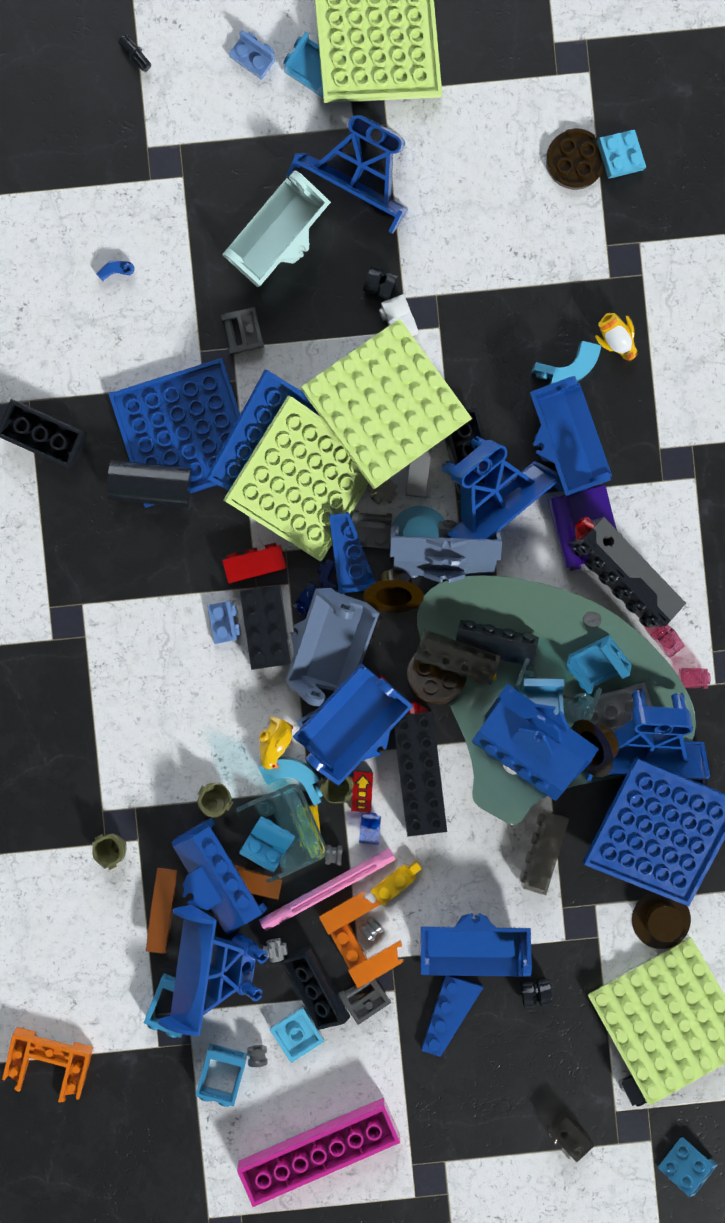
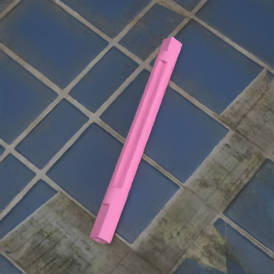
(327, 889)

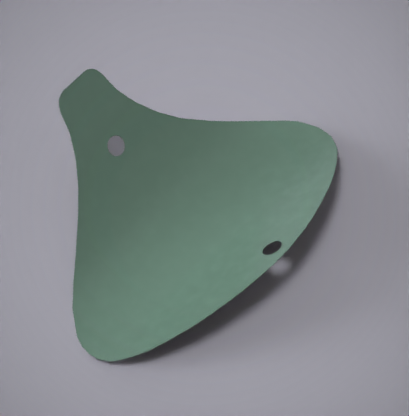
(559, 624)

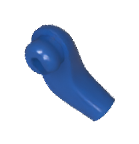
(113, 267)

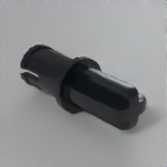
(134, 53)

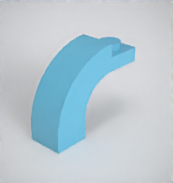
(585, 360)
(298, 770)

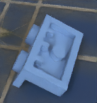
(252, 54)
(223, 622)

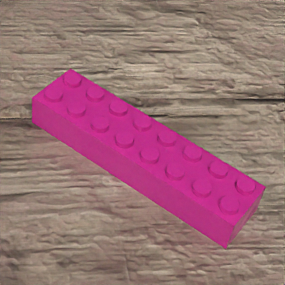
(318, 1152)

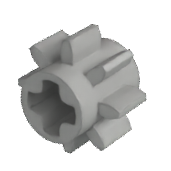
(275, 949)

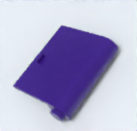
(569, 510)

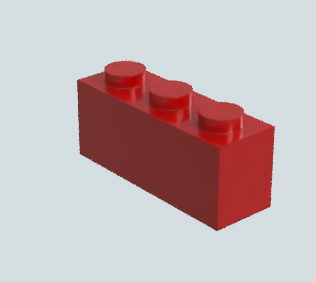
(254, 563)

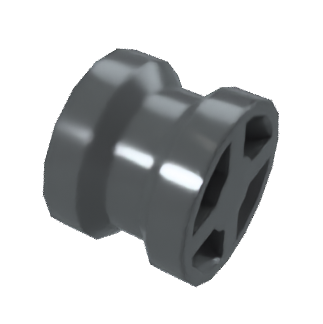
(333, 855)
(371, 928)
(257, 1056)

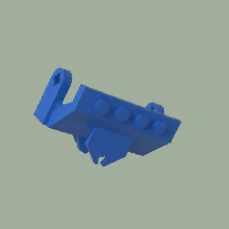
(569, 436)
(352, 724)
(534, 742)
(214, 878)
(475, 949)

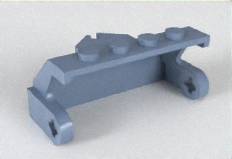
(444, 557)
(329, 643)

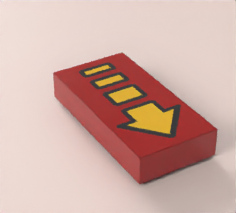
(362, 791)

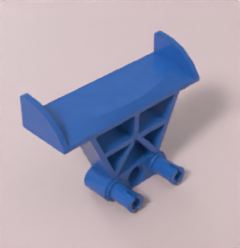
(389, 142)
(501, 503)
(658, 737)
(201, 967)

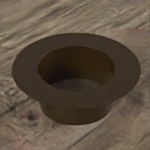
(393, 592)
(602, 738)
(660, 921)

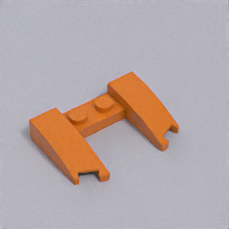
(360, 967)
(28, 1045)

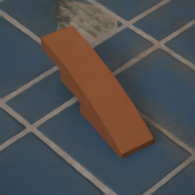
(257, 883)
(161, 910)

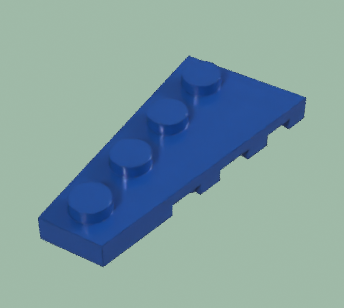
(350, 560)
(451, 1008)

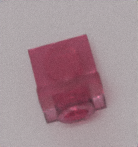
(667, 640)
(695, 677)

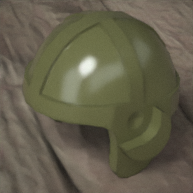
(335, 793)
(214, 799)
(109, 850)

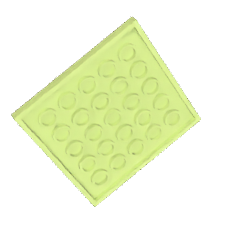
(386, 50)
(386, 403)
(298, 480)
(665, 1020)

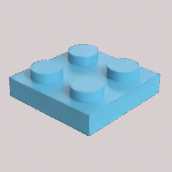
(621, 154)
(296, 1034)

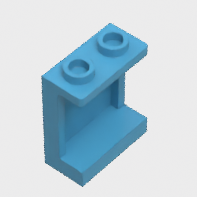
(305, 64)
(598, 663)
(545, 692)

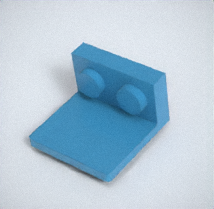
(267, 844)
(687, 1167)

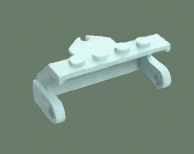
(278, 229)

